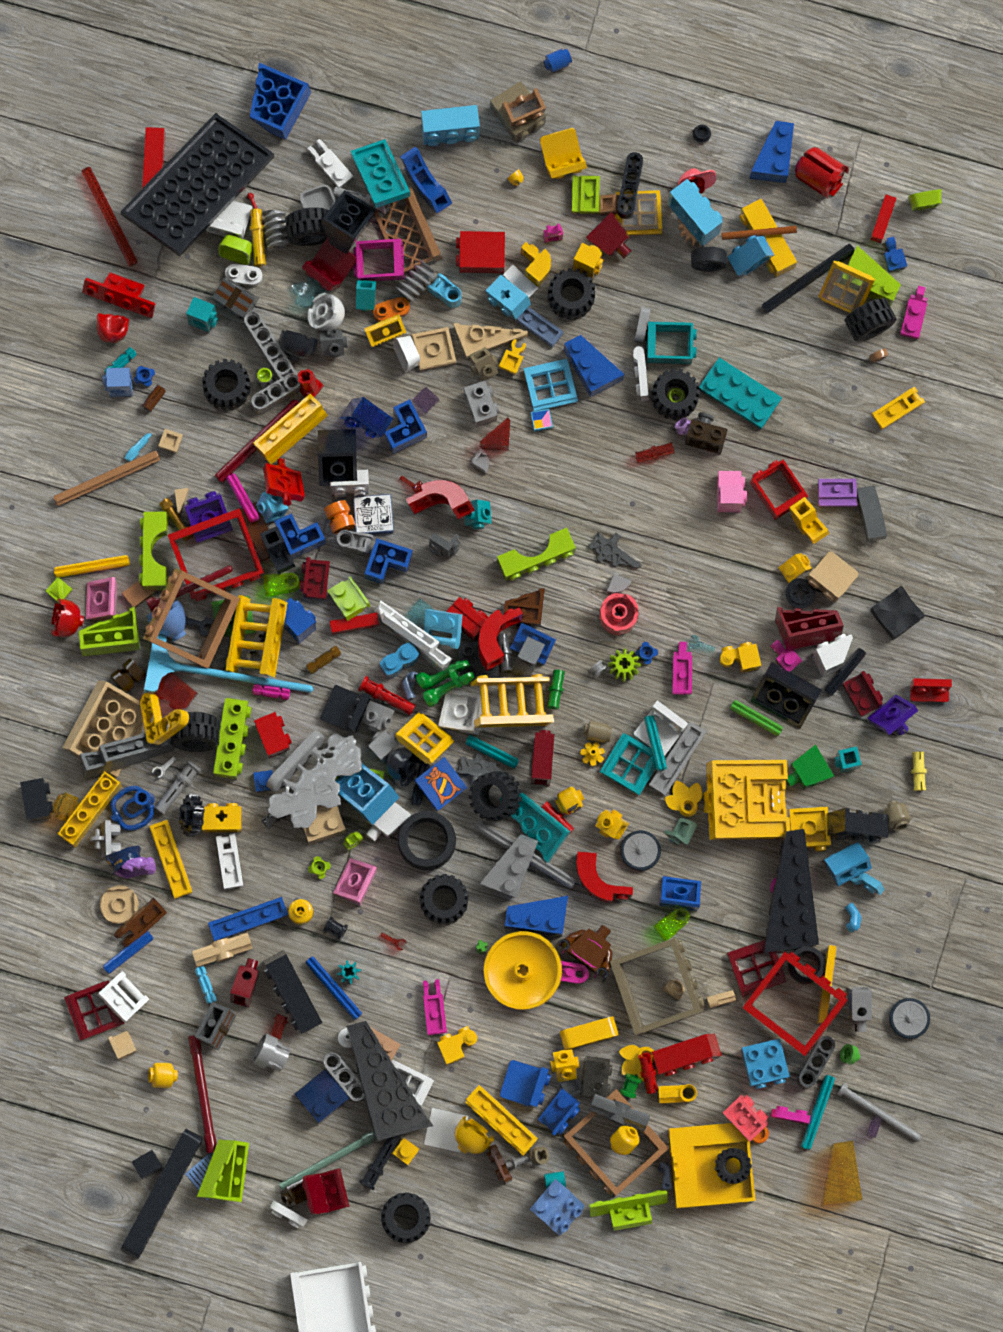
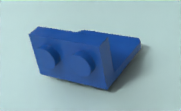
(525, 1084)

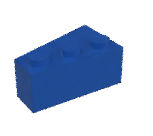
(591, 366)
(538, 916)

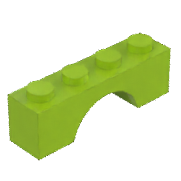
(154, 528)
(514, 564)

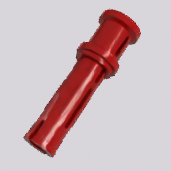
(379, 692)

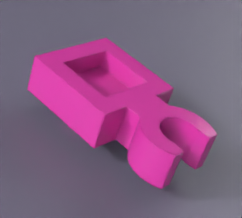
(553, 233)

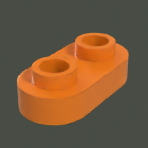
(391, 308)

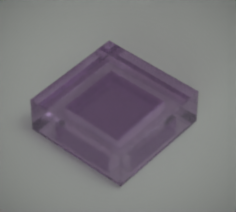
(426, 400)
(874, 1127)

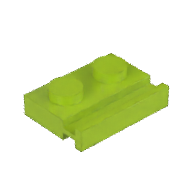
(585, 194)
(348, 598)

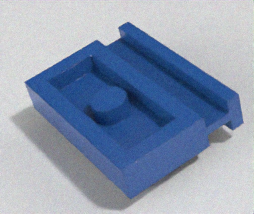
(525, 631)

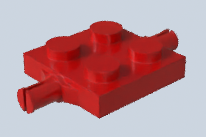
(283, 482)

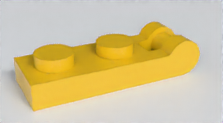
(897, 408)

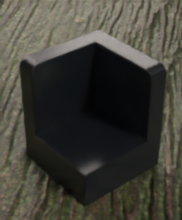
(147, 1164)

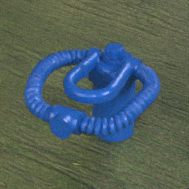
(142, 798)

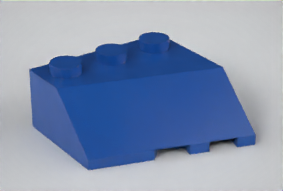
(278, 100)

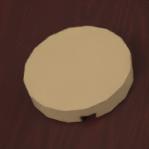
(119, 904)

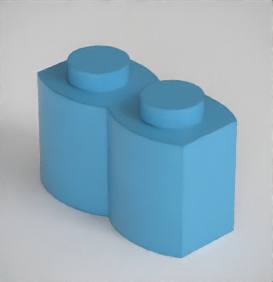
(403, 658)

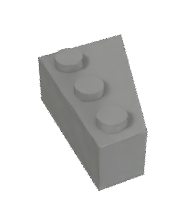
(512, 867)

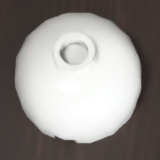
(326, 312)

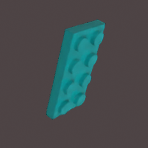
(380, 173)
(740, 393)

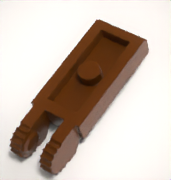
(141, 922)

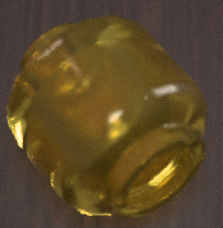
(65, 806)

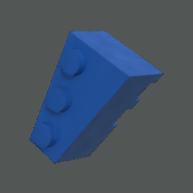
(775, 155)

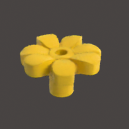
(592, 757)

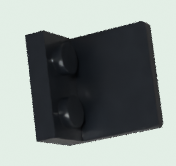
(345, 709)

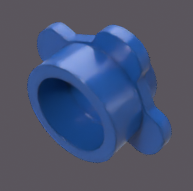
(144, 371)
(646, 648)

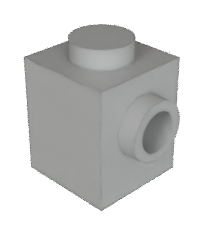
(382, 745)

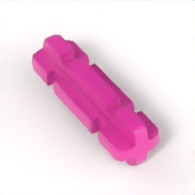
(269, 691)

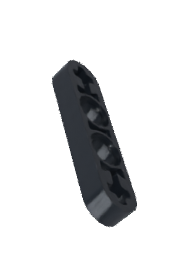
(630, 185)

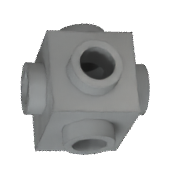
(377, 717)

